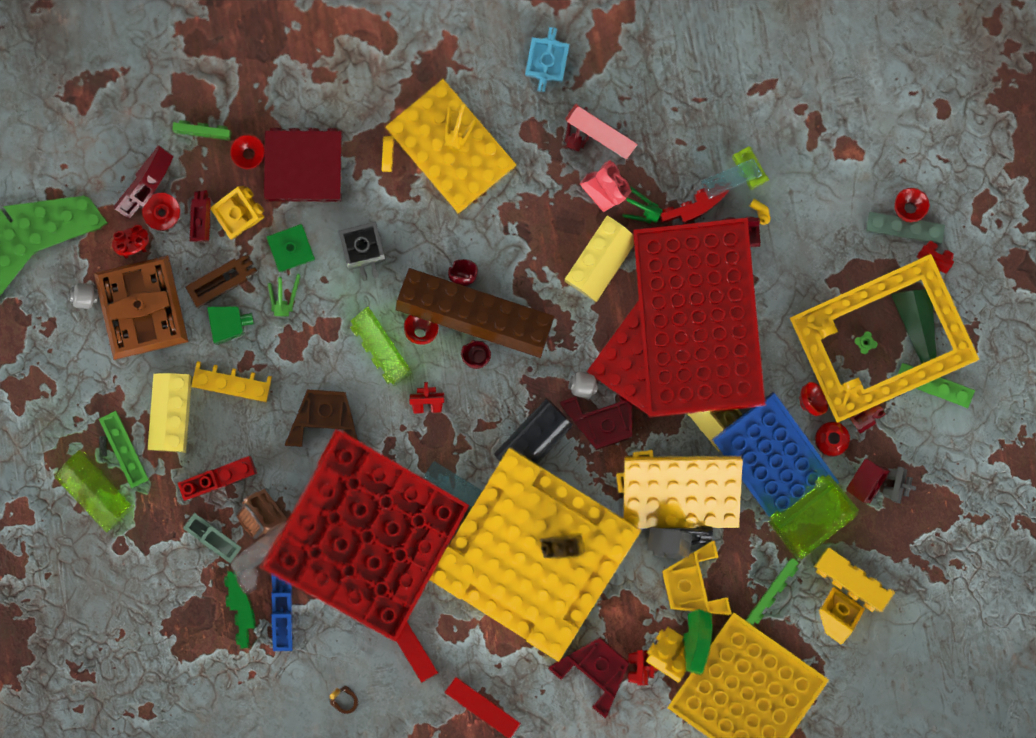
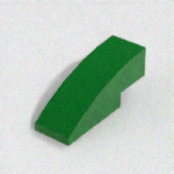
(697, 640)

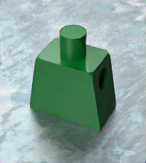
(228, 323)

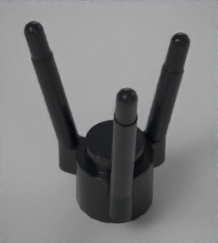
(703, 534)

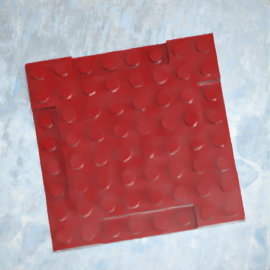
(365, 536)

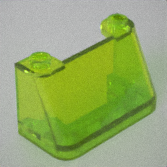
(813, 518)

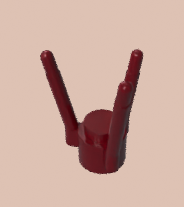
(575, 141)

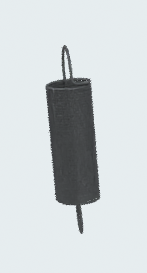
(103, 446)

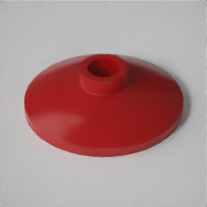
(156, 203)

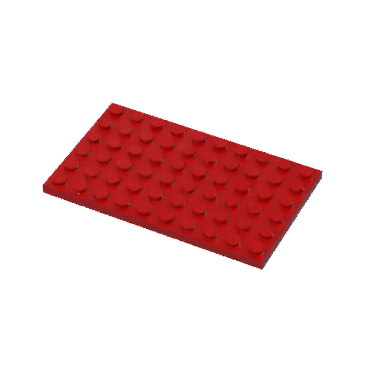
(698, 317)

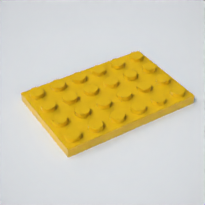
(456, 173)
(682, 491)

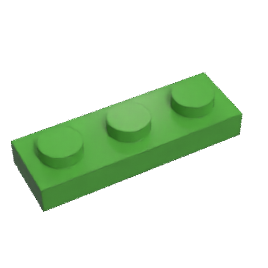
(202, 130)

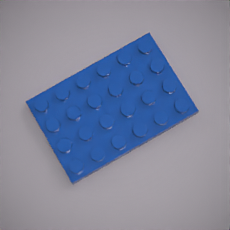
(775, 454)

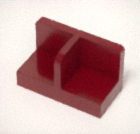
(867, 481)

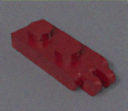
(200, 217)

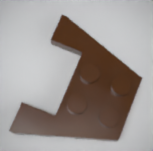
(322, 410)

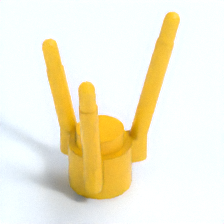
(454, 138)

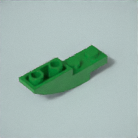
(240, 601)

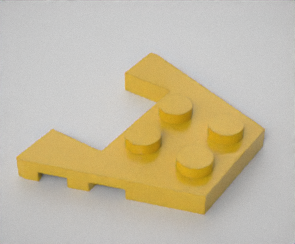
(686, 585)

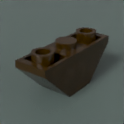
(563, 546)

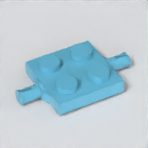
(547, 59)

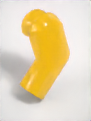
(762, 210)

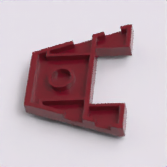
(602, 426)
(601, 665)

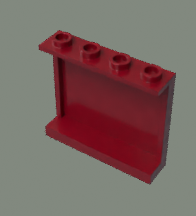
(303, 165)

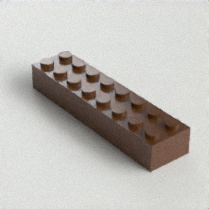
(474, 312)

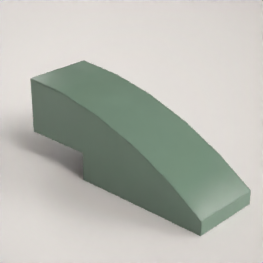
(212, 537)

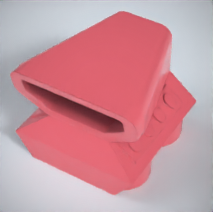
(606, 186)

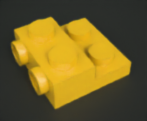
(237, 211)
(668, 654)

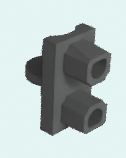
(899, 476)

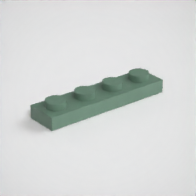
(897, 227)

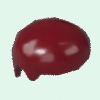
(463, 272)
(476, 354)

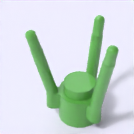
(281, 308)

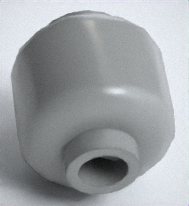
(83, 296)
(583, 385)

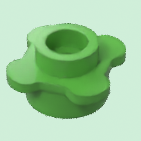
(866, 337)

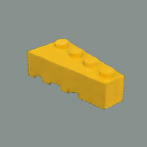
(853, 580)

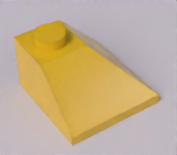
(840, 615)

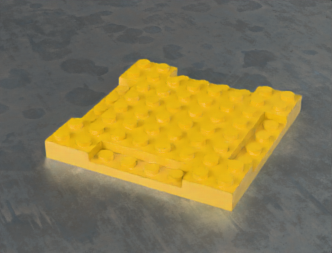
(500, 563)

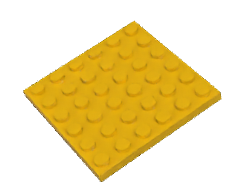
(748, 687)

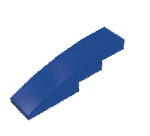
(282, 615)

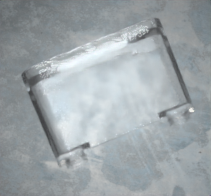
(246, 561)

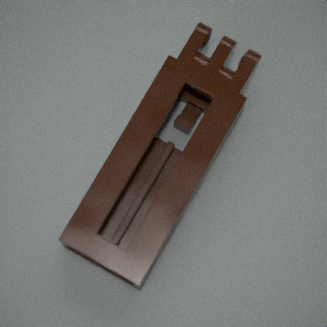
(214, 284)

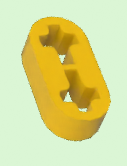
(387, 154)

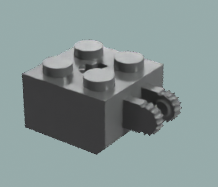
(370, 255)

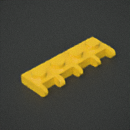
(231, 384)

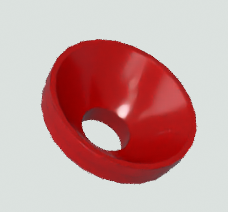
(247, 142)
(915, 197)
(413, 323)
(813, 399)
(823, 443)

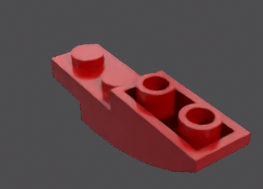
(691, 211)
(217, 478)

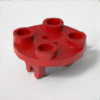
(130, 241)

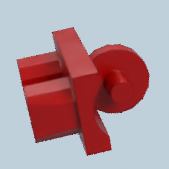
(943, 262)
(428, 396)
(644, 669)

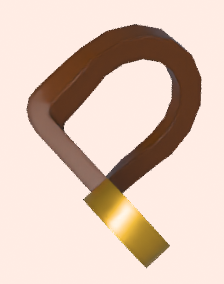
(336, 692)

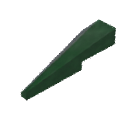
(918, 318)

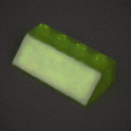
(380, 346)
(93, 490)

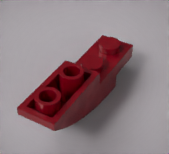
(146, 182)

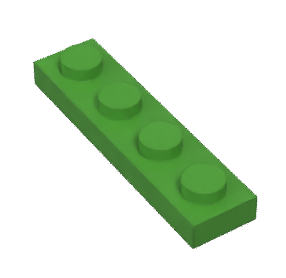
(945, 389)
(124, 449)
(777, 585)

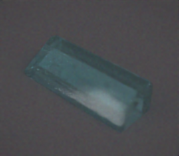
(731, 178)
(452, 484)

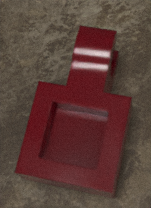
(866, 418)

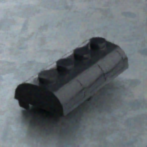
(537, 433)

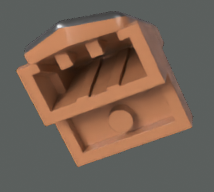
(260, 514)

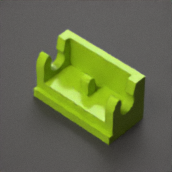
(745, 155)

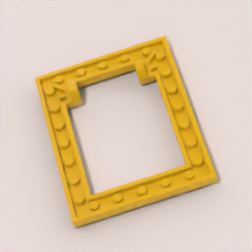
(818, 324)

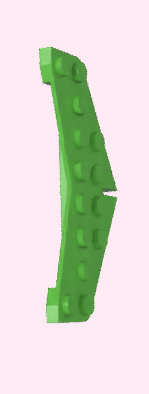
(42, 226)

